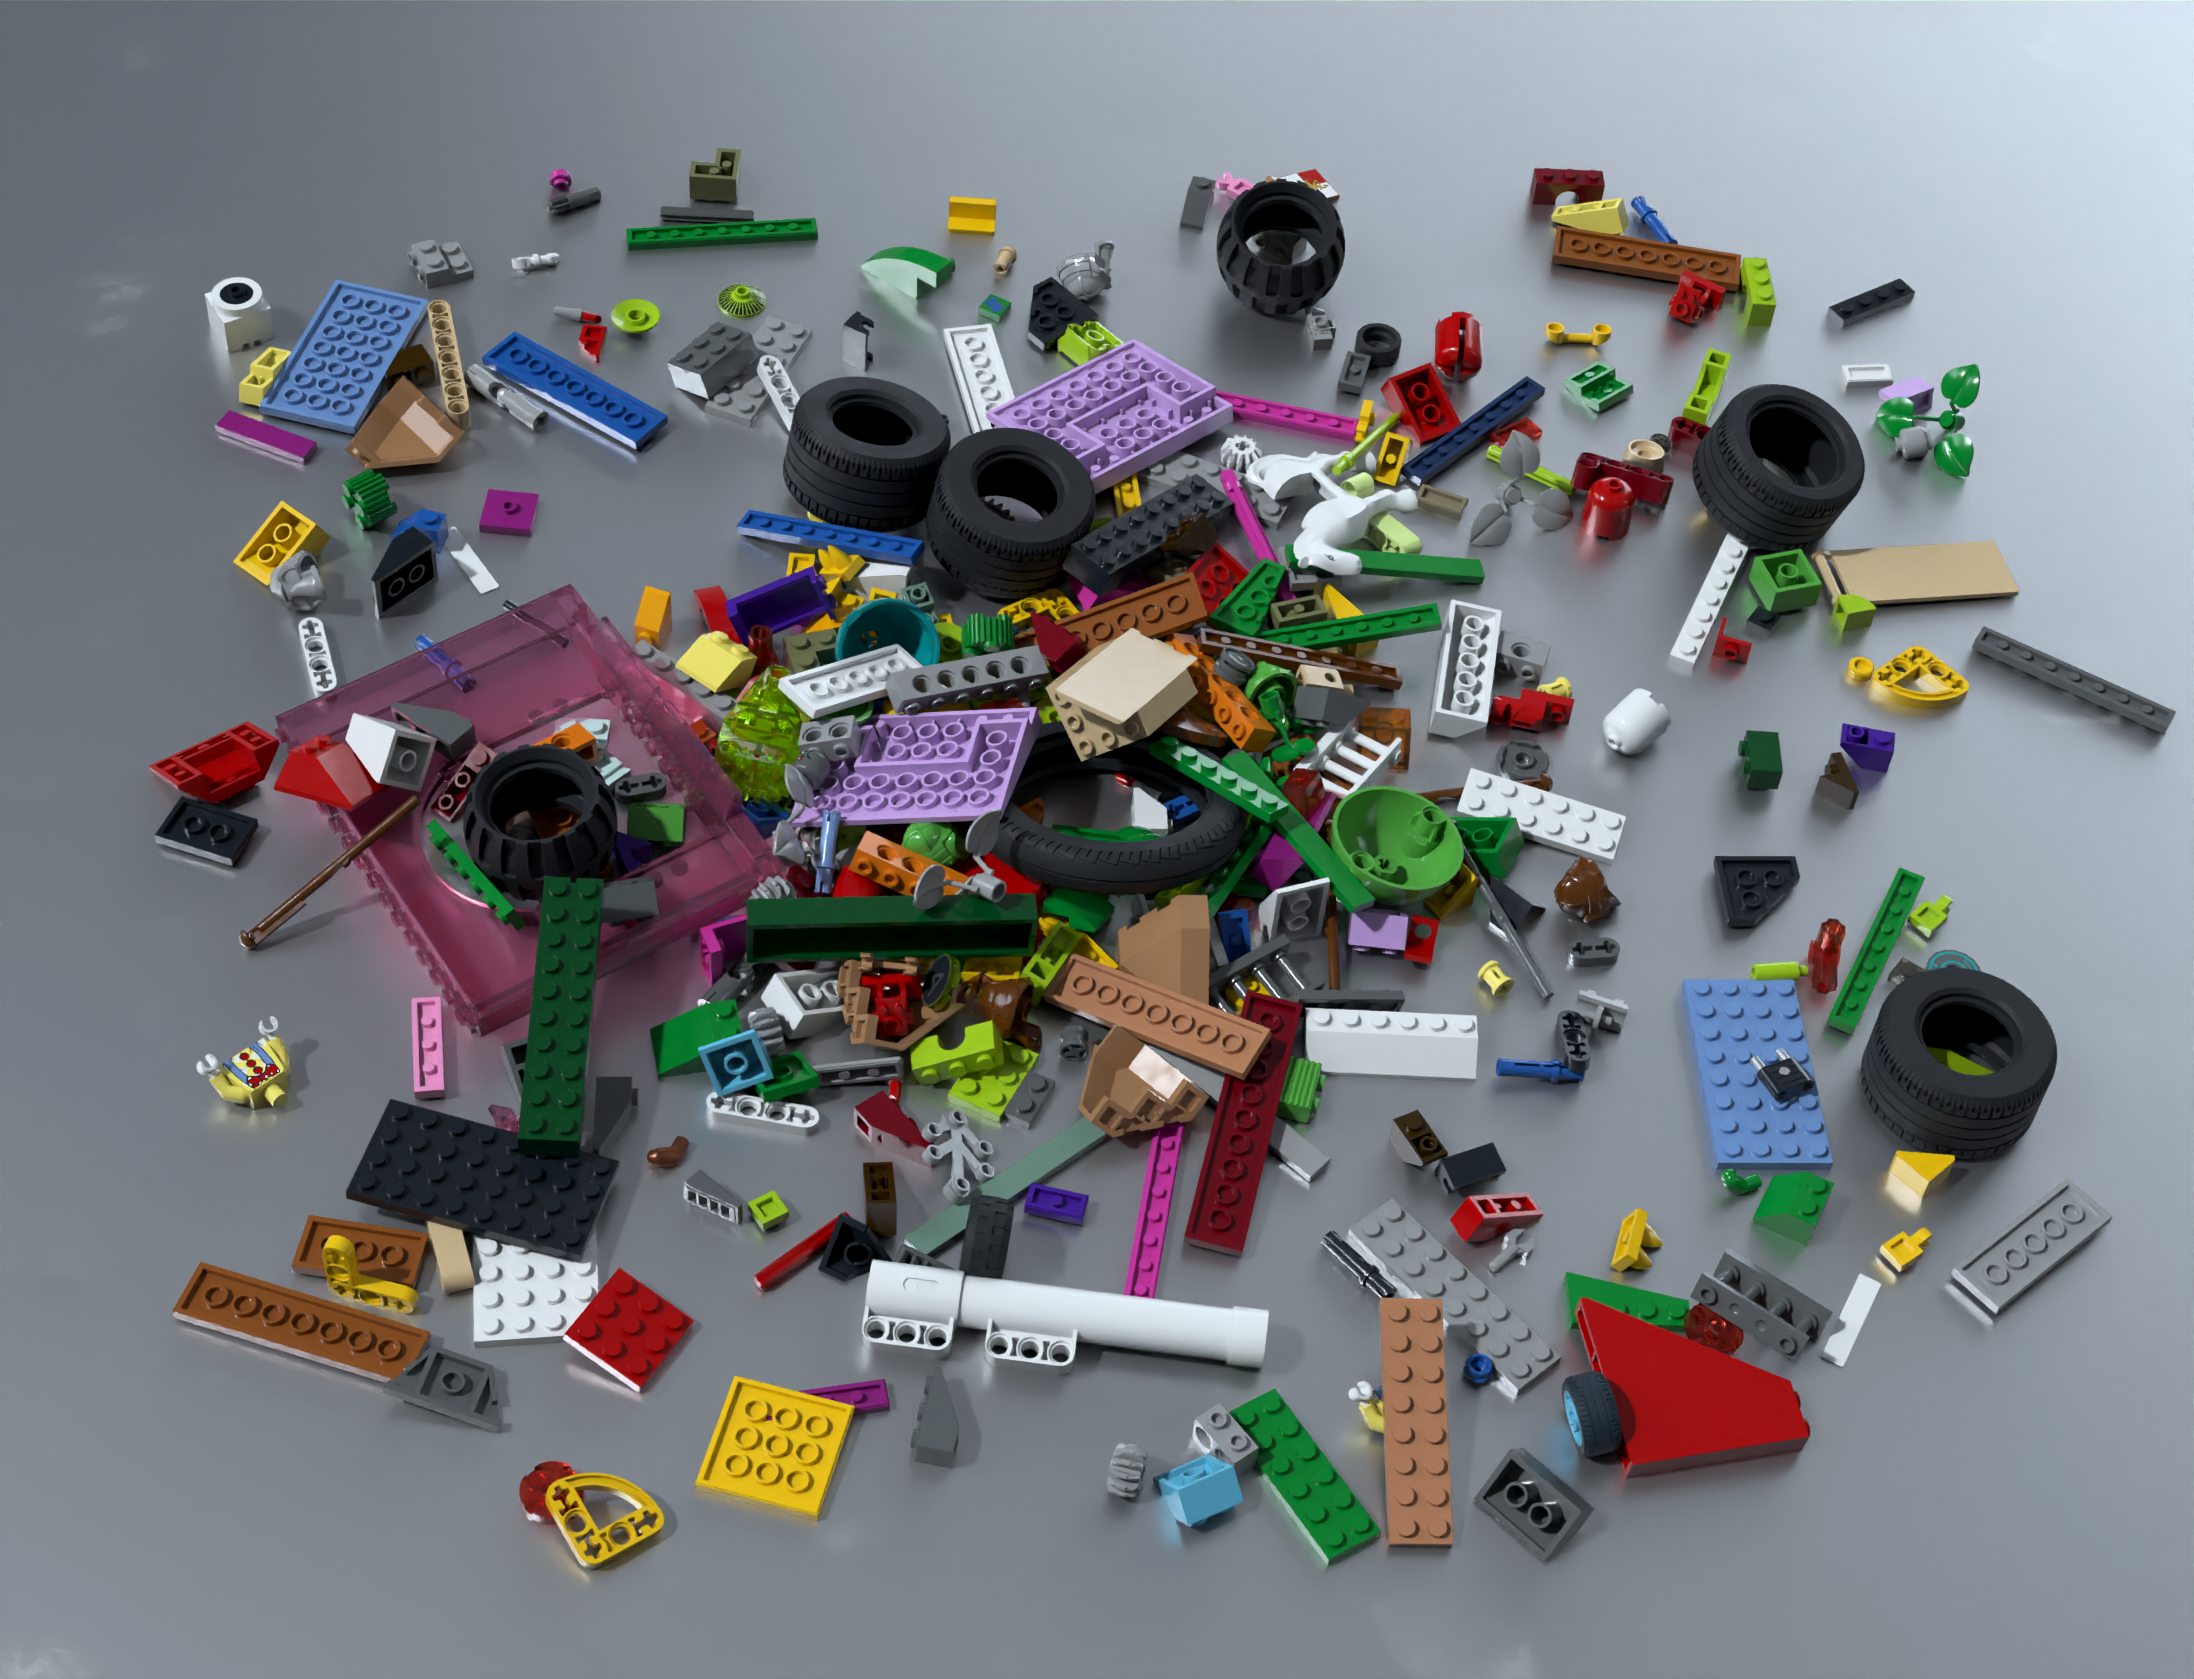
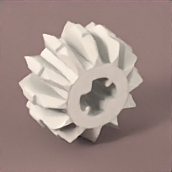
(1240, 453)

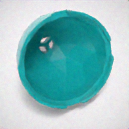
(894, 623)

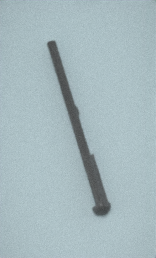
(1507, 927)

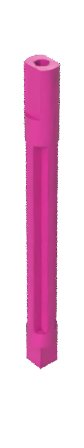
(1252, 526)

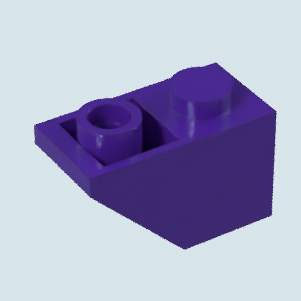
(1868, 747)

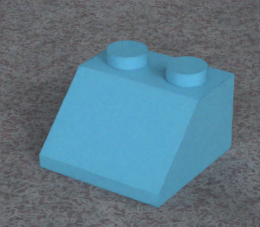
(737, 1062)
(1199, 1489)

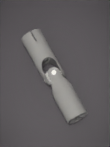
(517, 404)

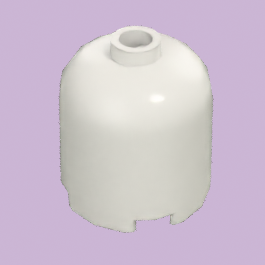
(1635, 723)

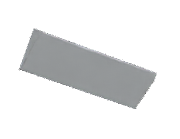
(860, 1071)

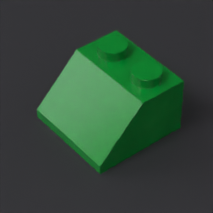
(1794, 1205)

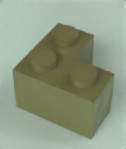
(717, 179)
(809, 650)

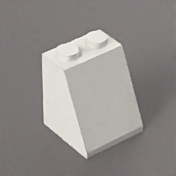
(885, 575)
(391, 751)

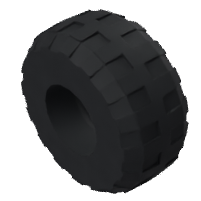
(986, 1237)

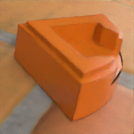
(1034, 810)

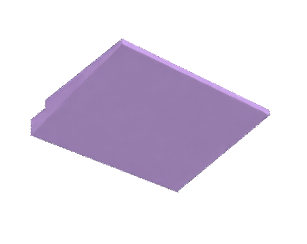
(1119, 411)
(928, 768)

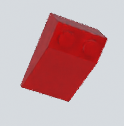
(1421, 403)

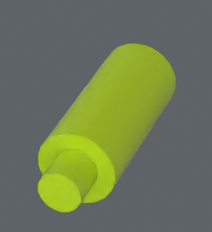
(1778, 971)

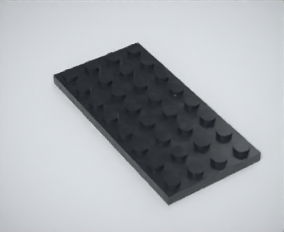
(479, 1183)

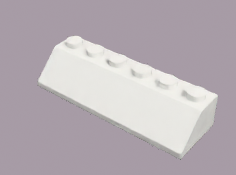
(1465, 669)
(1391, 1044)

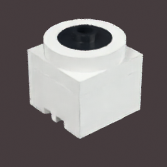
(239, 313)

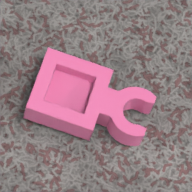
(1231, 186)

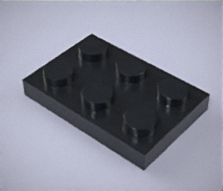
(206, 830)

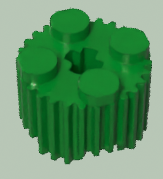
(368, 498)
(987, 635)

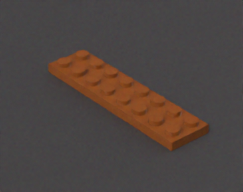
(1644, 257)
(1152, 611)
(299, 1323)

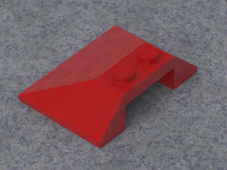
(221, 764)
(328, 774)

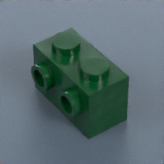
(1761, 759)

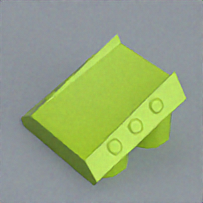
(1087, 341)

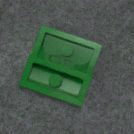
(1598, 386)
(1084, 909)

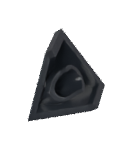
(1517, 905)
(851, 1250)

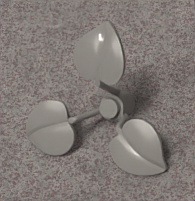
(1552, 512)
(784, 840)
(979, 841)

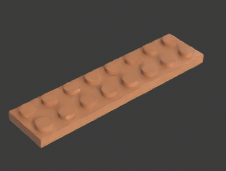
(1158, 1015)
(1415, 1423)

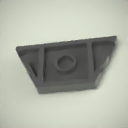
(450, 1386)

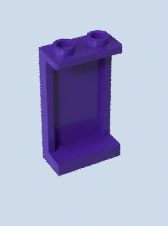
(781, 604)

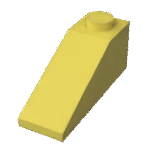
(1596, 216)

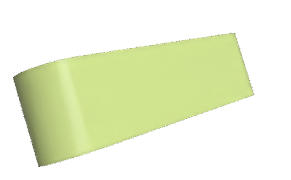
(1382, 528)

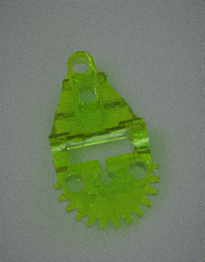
(763, 718)

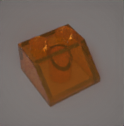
(1384, 727)

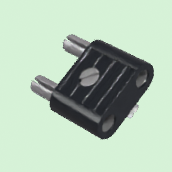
(1784, 1078)

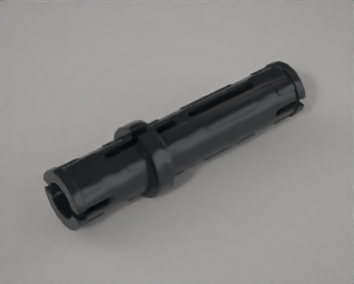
(1368, 1274)

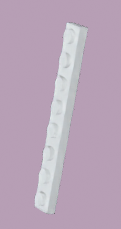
(1709, 602)

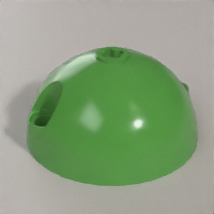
(1377, 844)

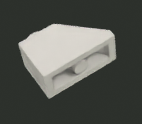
(1150, 813)

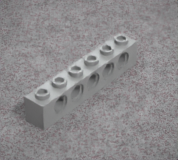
(953, 674)

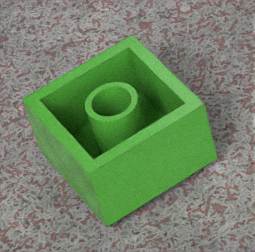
(1785, 581)

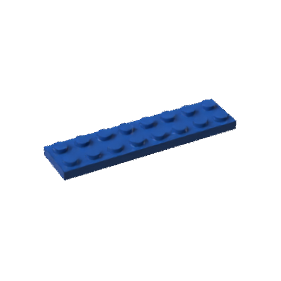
(575, 390)

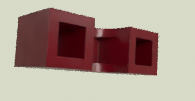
(1550, 183)

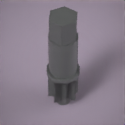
(574, 200)

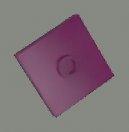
(509, 512)

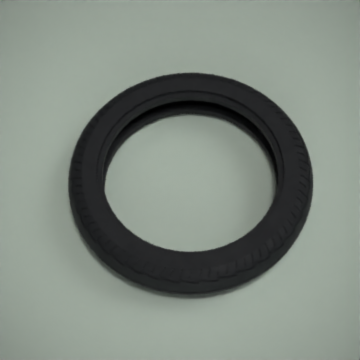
(1118, 866)

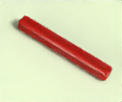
(795, 1256)

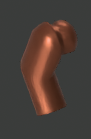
(668, 1155)

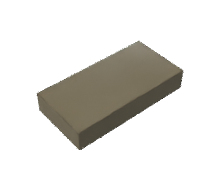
(1441, 502)

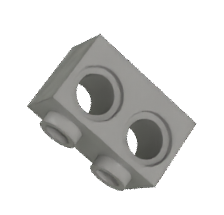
(835, 737)
(1225, 1439)

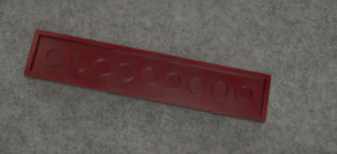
(1242, 1133)

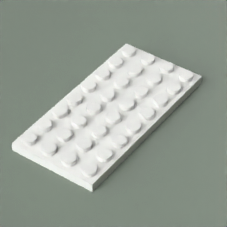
(529, 1293)

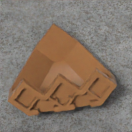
(404, 430)
(1170, 947)
(858, 1010)
(1135, 1087)

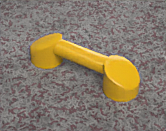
(1600, 334)

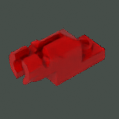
(1530, 709)

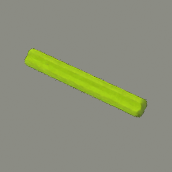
(1541, 474)

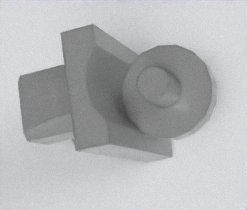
(1601, 1011)

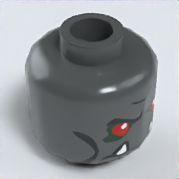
(813, 766)

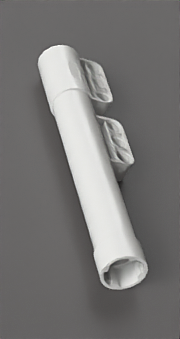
(1046, 1319)

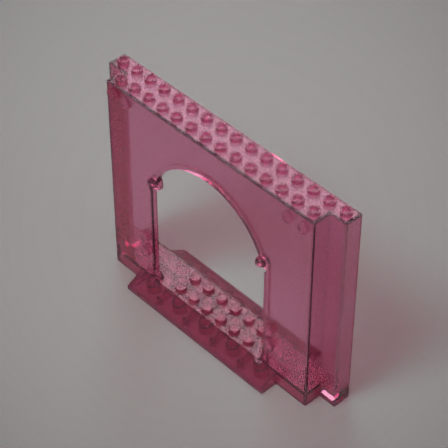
(509, 682)

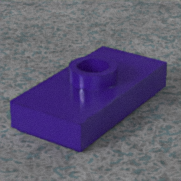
(1056, 1204)

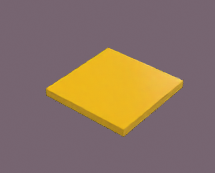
(777, 1461)

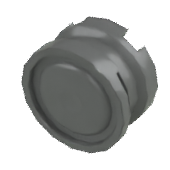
(1233, 666)

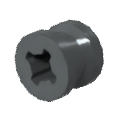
(1074, 1043)

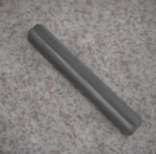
(707, 215)

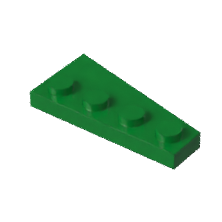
(1250, 601)
(1648, 1306)

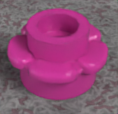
(560, 179)

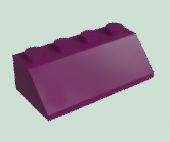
(1277, 858)

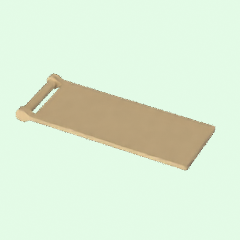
(1918, 572)

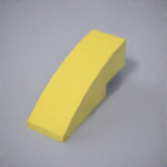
(262, 375)

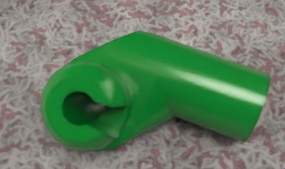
(1740, 1185)

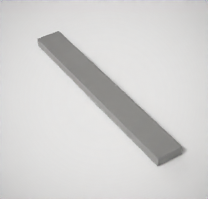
(1283, 1141)

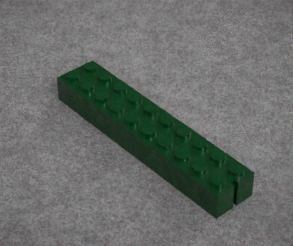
(889, 928)
(561, 1018)

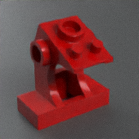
(1690, 303)
(893, 1003)

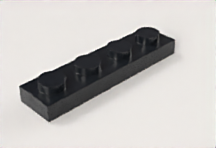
(1870, 302)

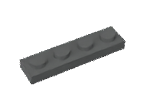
(1350, 999)

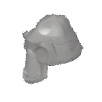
(1087, 272)
(298, 582)

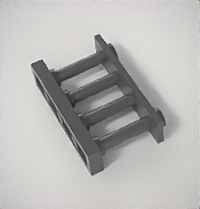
(1253, 965)
(1770, 1293)

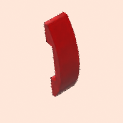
(712, 604)

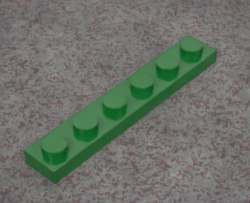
(1219, 779)
(479, 882)

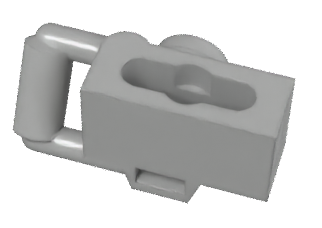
(1319, 328)

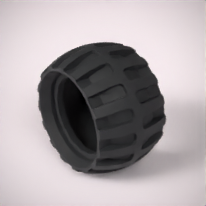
(1288, 208)
(530, 780)

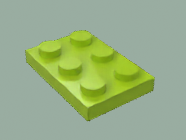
(992, 1089)

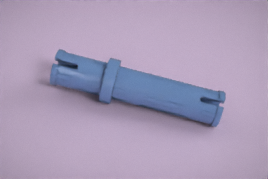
(827, 853)

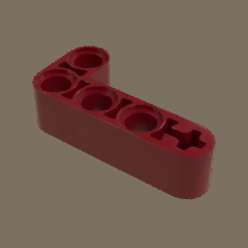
(1687, 435)
(1645, 483)

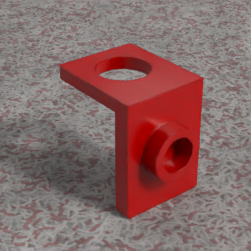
(1731, 648)
(1421, 949)

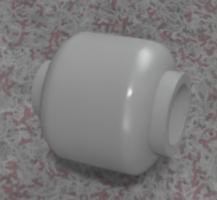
(1913, 442)

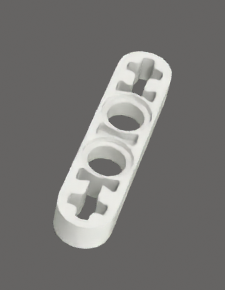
(778, 395)
(317, 658)
(761, 1117)

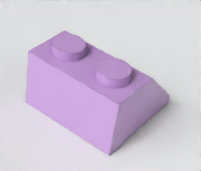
(1378, 929)

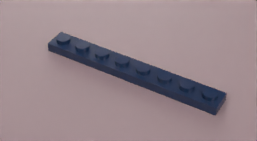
(1472, 431)

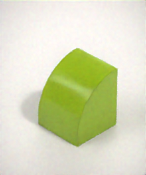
(1853, 612)

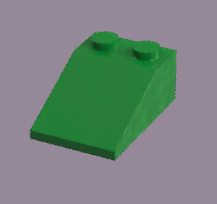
(1491, 842)
(678, 1039)

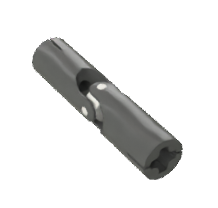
(729, 988)

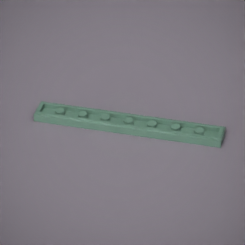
(1008, 1184)

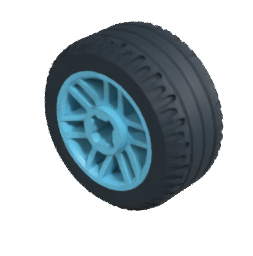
(1591, 1413)

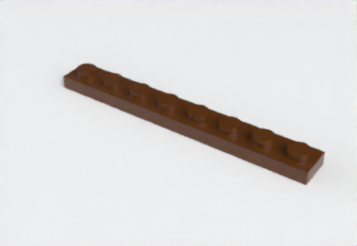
(1291, 657)

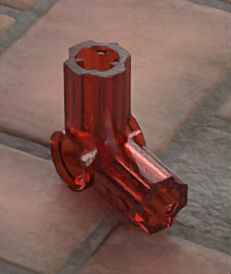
(761, 646)
(1825, 956)

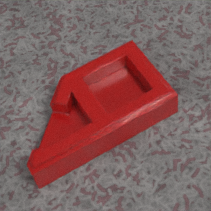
(593, 340)

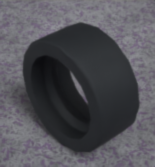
(1382, 333)

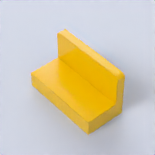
(972, 215)

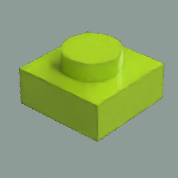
(768, 1210)

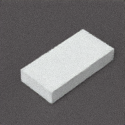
(1866, 375)

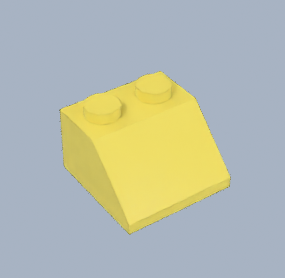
(718, 662)

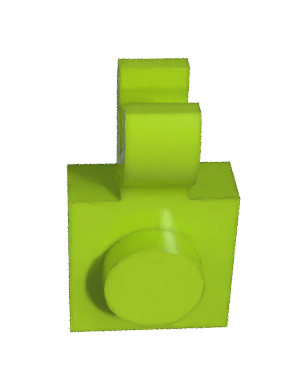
(1929, 916)

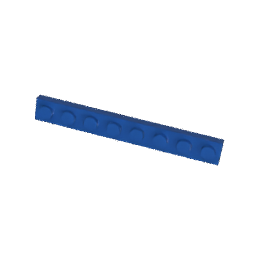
(821, 535)

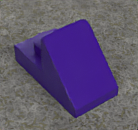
(631, 852)

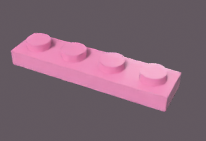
(428, 1047)

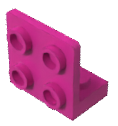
(721, 943)

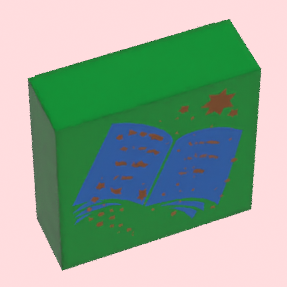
(994, 308)

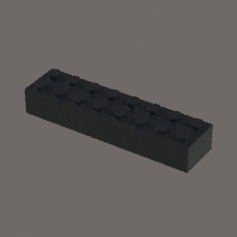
(1133, 540)

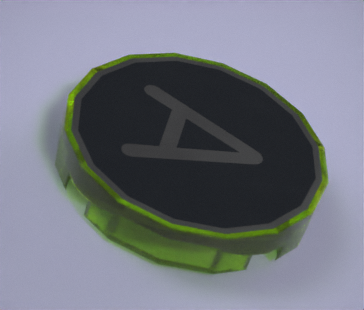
(939, 980)

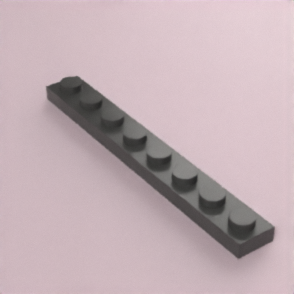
(2074, 680)

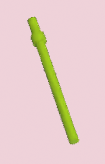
(1348, 460)

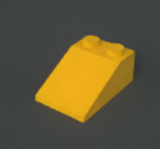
(279, 539)

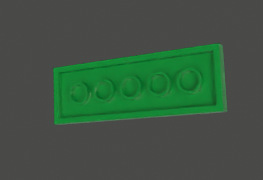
(1305, 1479)

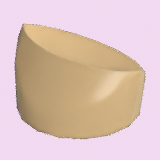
(1644, 455)

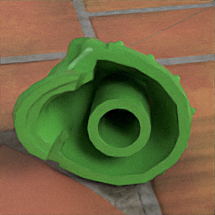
(1269, 678)
(936, 841)

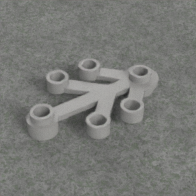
(956, 1126)

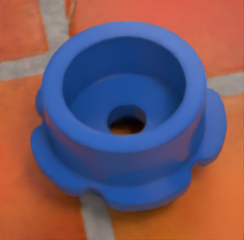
(1481, 1362)

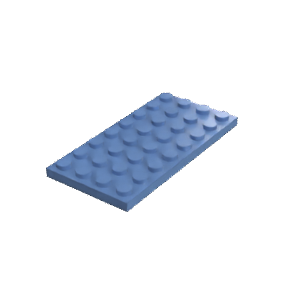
(343, 356)
(1745, 1123)

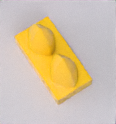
(839, 564)
(1632, 1235)

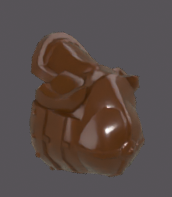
(1584, 891)
(1009, 1006)

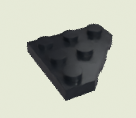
(1052, 311)
(1753, 885)

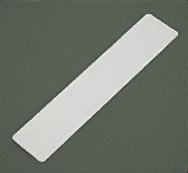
(469, 562)
(1851, 1320)

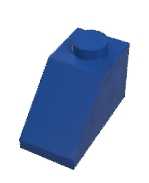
(429, 523)

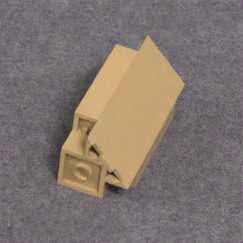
(1121, 692)

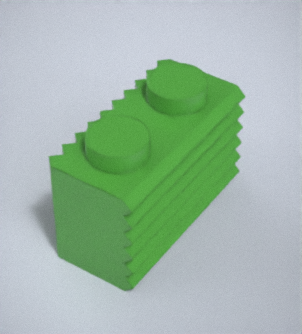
(1299, 1090)

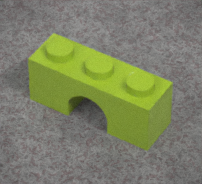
(1757, 285)
(979, 1051)

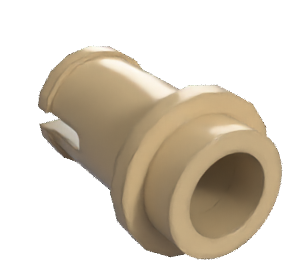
(1006, 257)

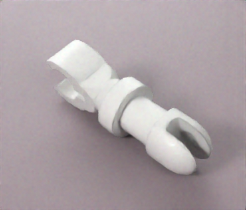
(535, 261)

